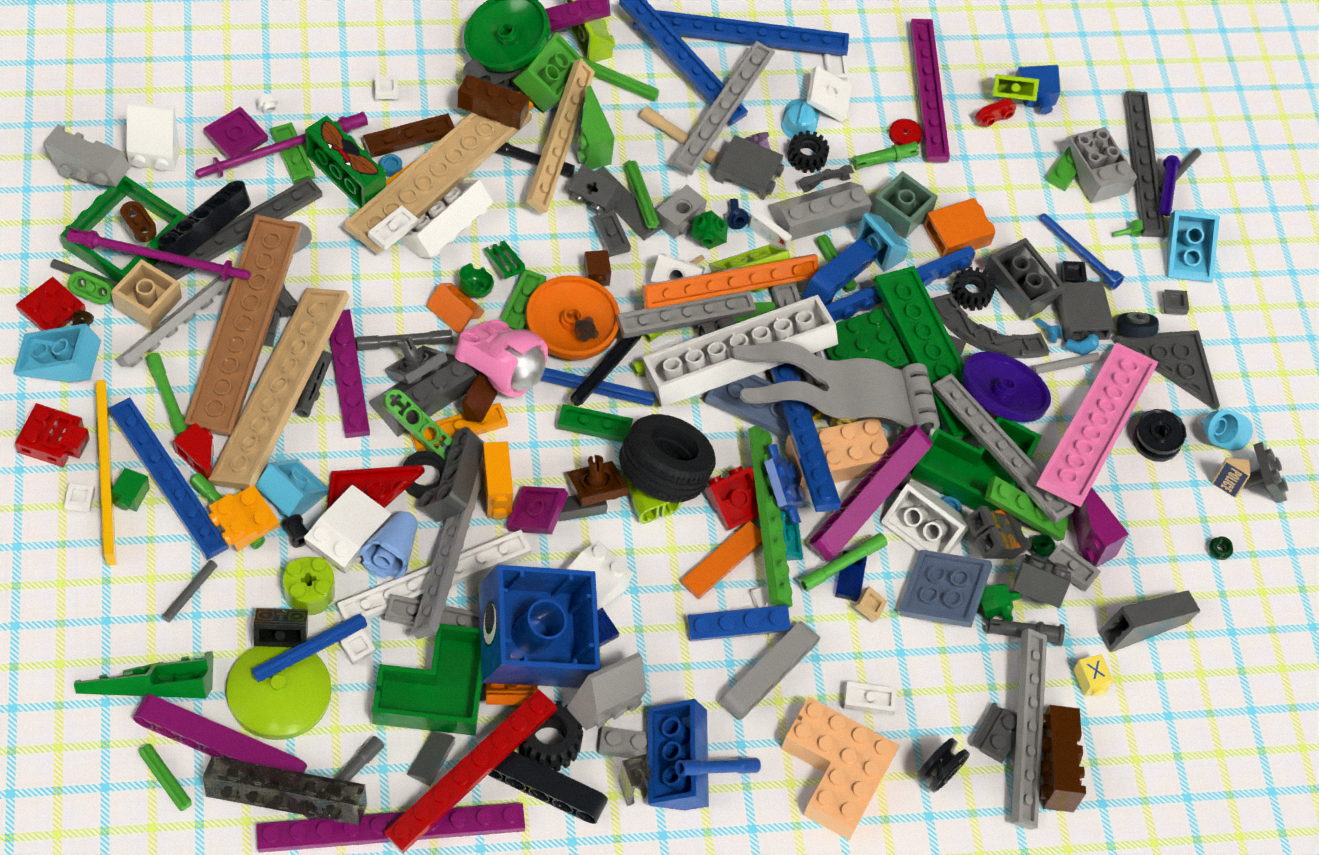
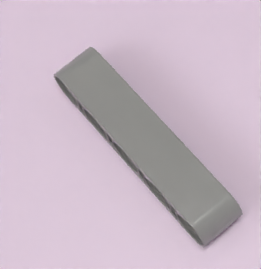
(770, 670)

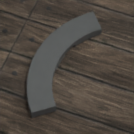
(986, 338)

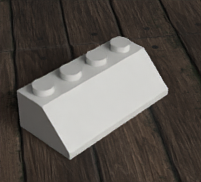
(447, 219)

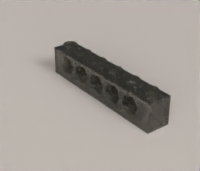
(285, 790)

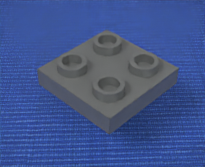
(415, 362)
(1268, 473)

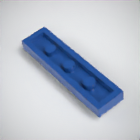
(739, 623)

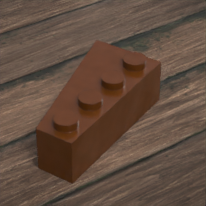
(1062, 758)

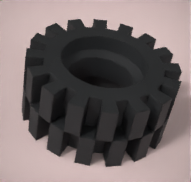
(804, 161)
(975, 278)

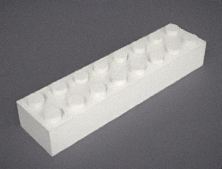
(708, 359)

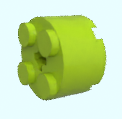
(309, 584)

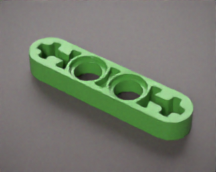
(422, 423)

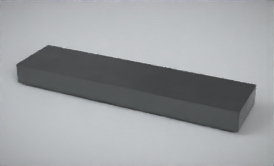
(629, 209)

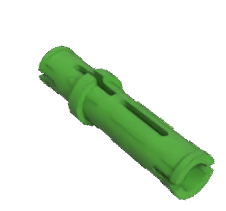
(894, 153)

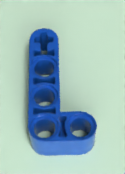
(841, 271)

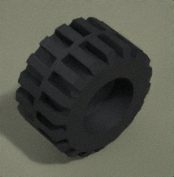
(559, 754)

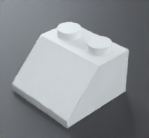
(610, 572)

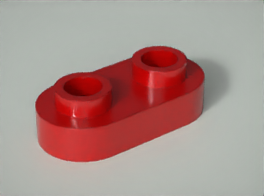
(994, 112)

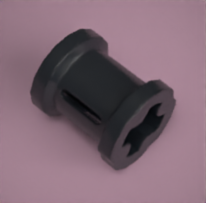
(296, 530)

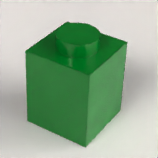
(130, 490)

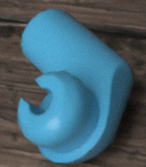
(1083, 347)

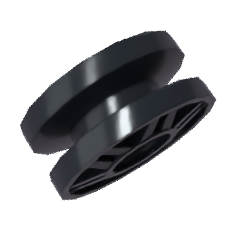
(1162, 423)
(943, 765)

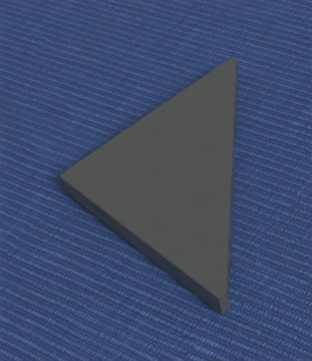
(1179, 360)

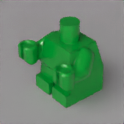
(998, 601)

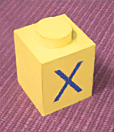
(1093, 675)

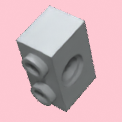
(678, 212)

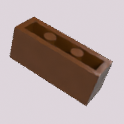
(493, 101)

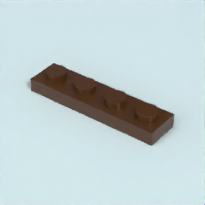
(408, 135)

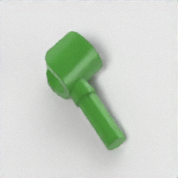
(1135, 229)

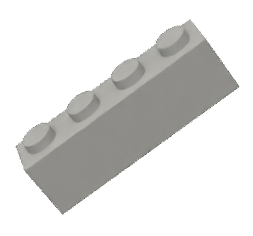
(821, 210)

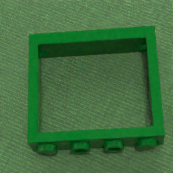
(101, 207)

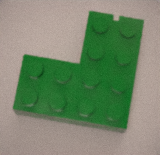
(965, 470)
(435, 698)

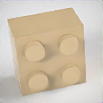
(146, 294)

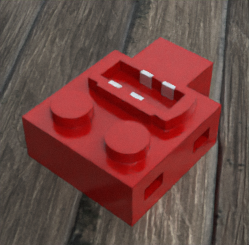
(52, 436)

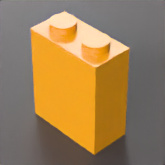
(497, 480)

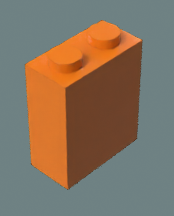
(959, 227)

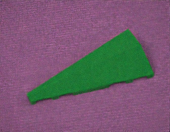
(171, 679)

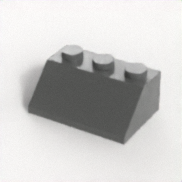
(1024, 278)

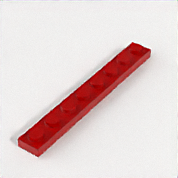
(470, 771)

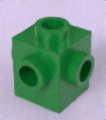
(709, 229)

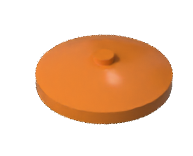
(560, 303)

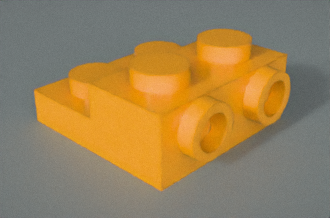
(243, 517)

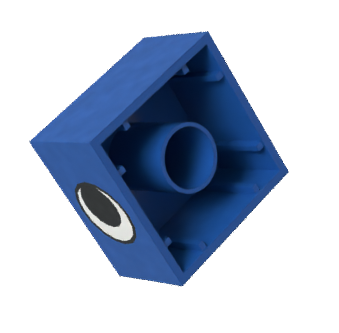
(538, 626)

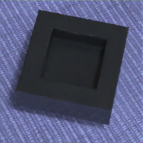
(1073, 271)

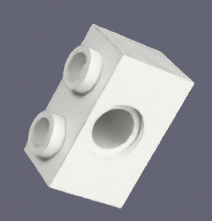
(667, 264)

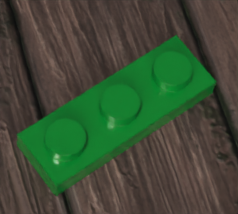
(594, 423)

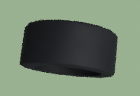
(424, 458)

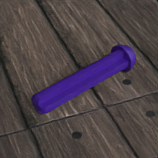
(1171, 166)

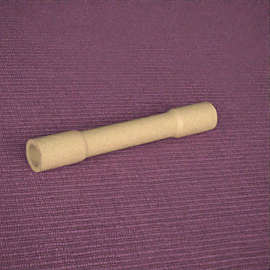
(660, 122)

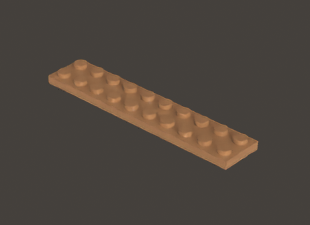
(243, 326)

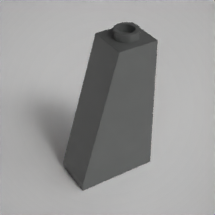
(1148, 619)

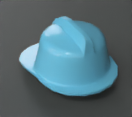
(799, 117)
(1227, 429)

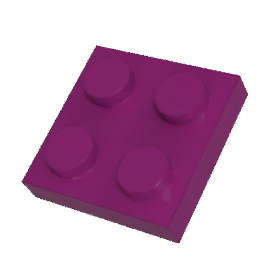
(235, 133)
(537, 509)

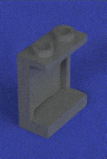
(750, 166)

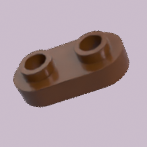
(139, 223)

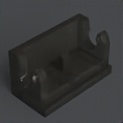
(632, 776)

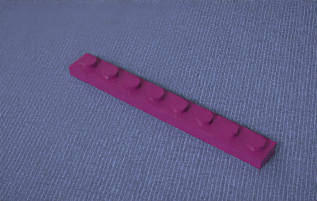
(929, 90)

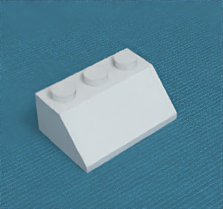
(925, 520)

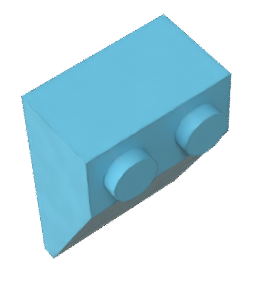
(1192, 246)
(59, 354)

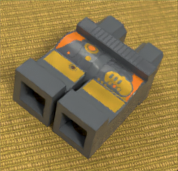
(999, 531)

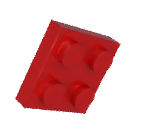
(50, 305)

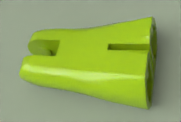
(647, 506)

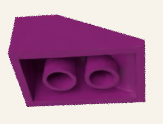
(1097, 530)

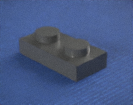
(611, 233)

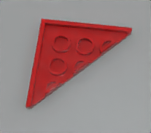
(378, 483)

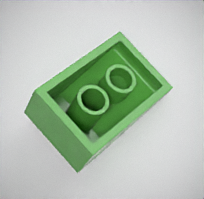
(548, 73)
(596, 136)

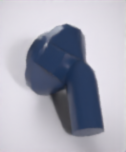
(737, 217)

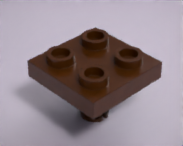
(597, 482)

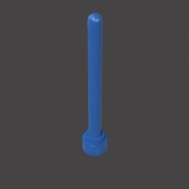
(1112, 278)

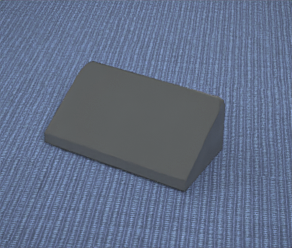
(573, 509)
(431, 757)

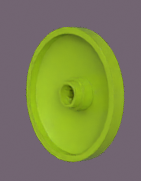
(283, 703)

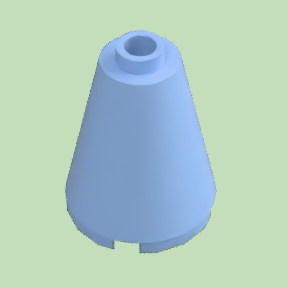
(391, 546)

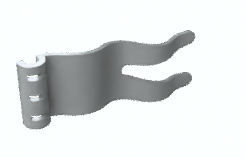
(854, 385)

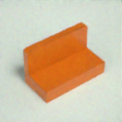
(453, 306)

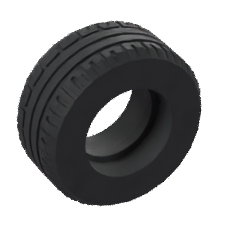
(667, 458)

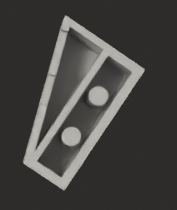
(85, 159)

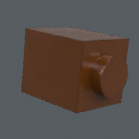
(597, 266)

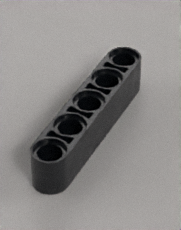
(206, 220)
(550, 787)

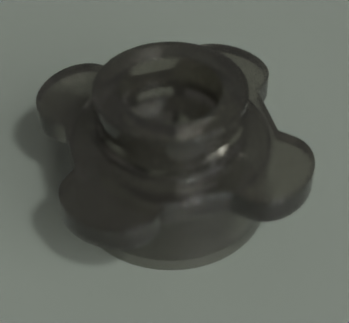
(585, 329)

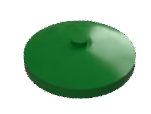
(507, 33)

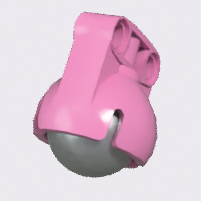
(507, 356)

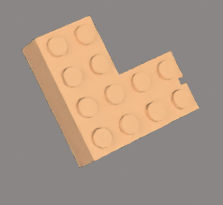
(849, 756)

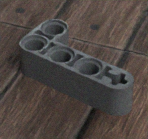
(503, 79)
(457, 478)

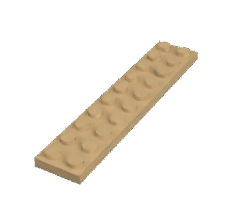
(433, 173)
(279, 388)

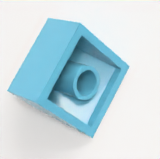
(883, 238)
(291, 487)

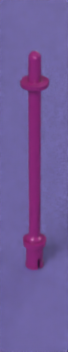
(346, 123)
(92, 240)

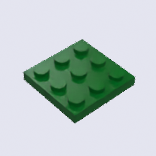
(868, 337)

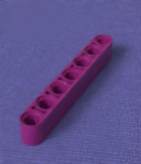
(871, 492)
(210, 736)

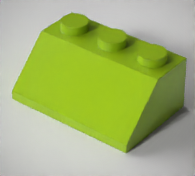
(593, 39)
(756, 256)

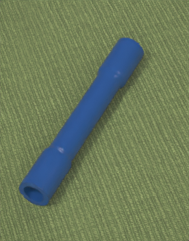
(698, 767)

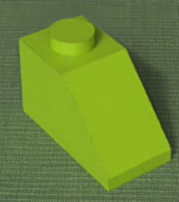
(1015, 87)

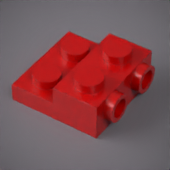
(734, 497)

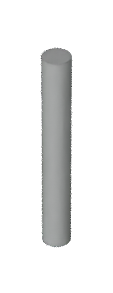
(1066, 363)

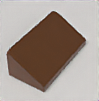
(478, 399)

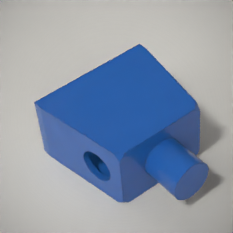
(1048, 86)

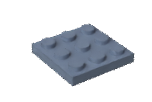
(945, 588)

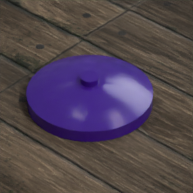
(1006, 386)

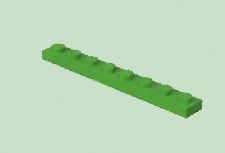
(770, 521)

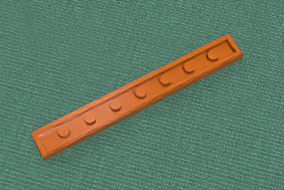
(729, 281)

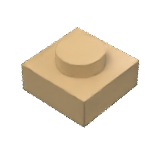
(870, 604)

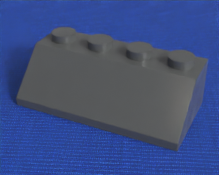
(430, 394)

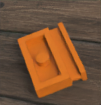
(508, 693)

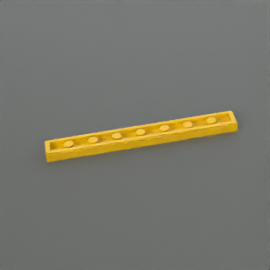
(106, 482)

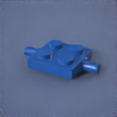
(785, 484)

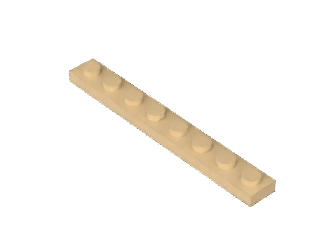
(560, 137)

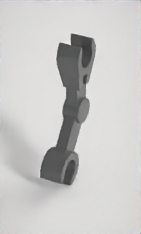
(810, 182)

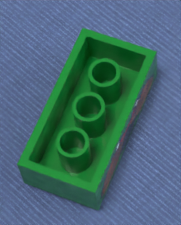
(344, 161)

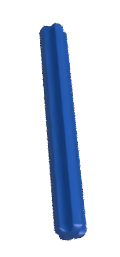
(605, 388)
(309, 648)

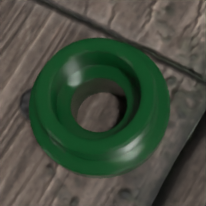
(1225, 544)
(1043, 545)

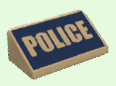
(1232, 475)

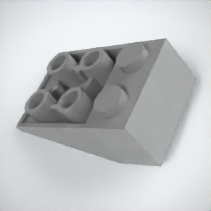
(1100, 165)

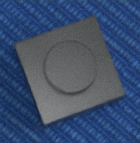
(1175, 302)

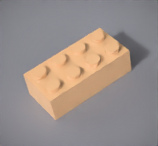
(848, 448)

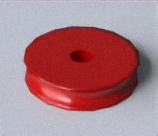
(903, 126)

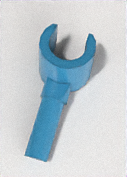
(1053, 331)

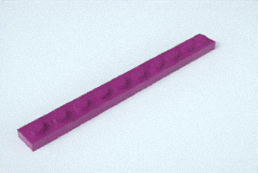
(330, 833)

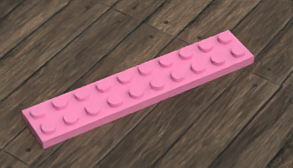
(1097, 425)

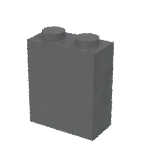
(1084, 311)

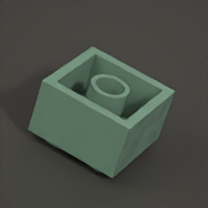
(904, 204)

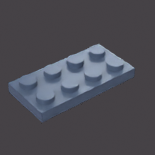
(765, 415)

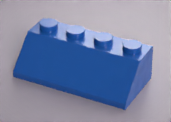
(676, 734)

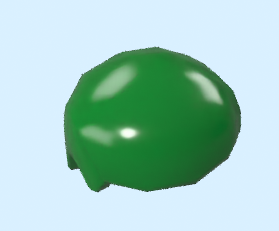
(475, 282)

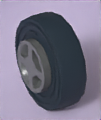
(1137, 324)

